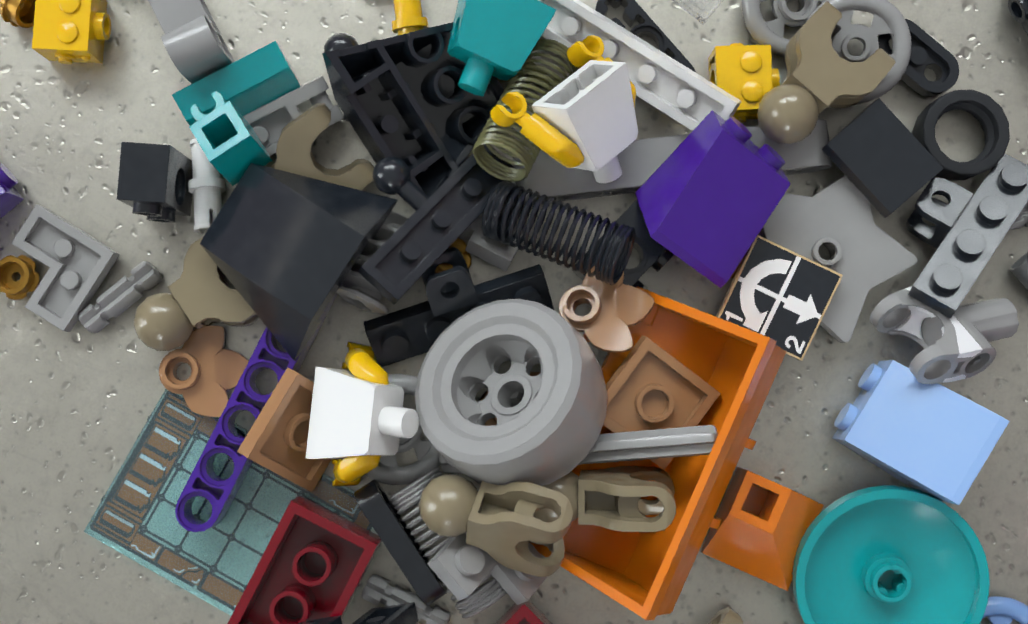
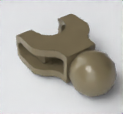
(817, 80)
(296, 157)
(194, 301)
(614, 498)
(499, 519)

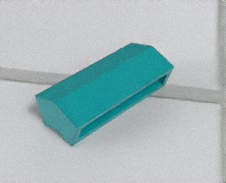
(246, 83)

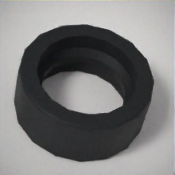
(985, 111)

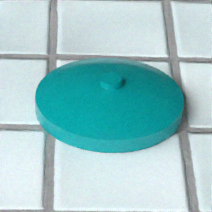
(890, 561)

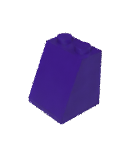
(713, 196)

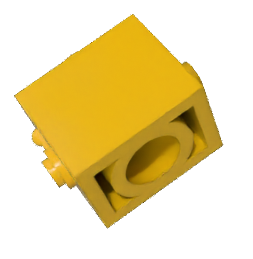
(71, 30)
(745, 74)

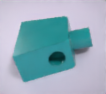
(495, 38)

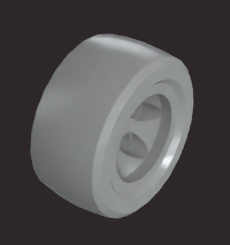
(542, 419)

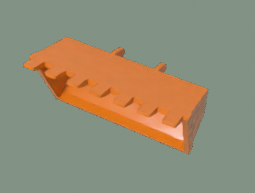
(651, 567)

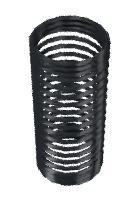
(496, 226)

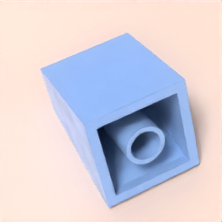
(918, 431)

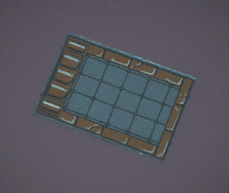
(212, 564)

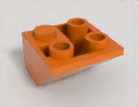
(760, 527)

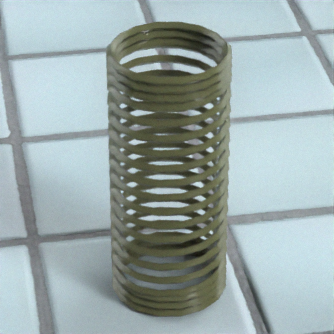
(504, 140)

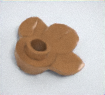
(611, 314)
(212, 371)

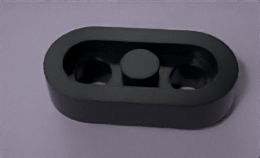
(926, 54)

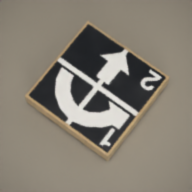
(779, 295)

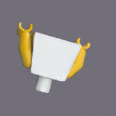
(582, 118)
(357, 416)

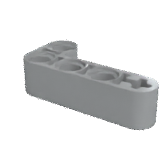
(191, 37)

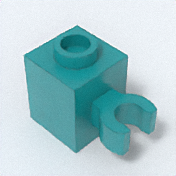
(227, 139)

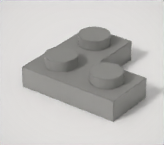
(75, 263)
(466, 566)

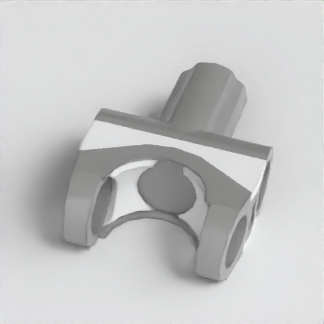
(952, 346)

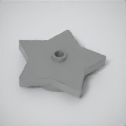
(857, 247)

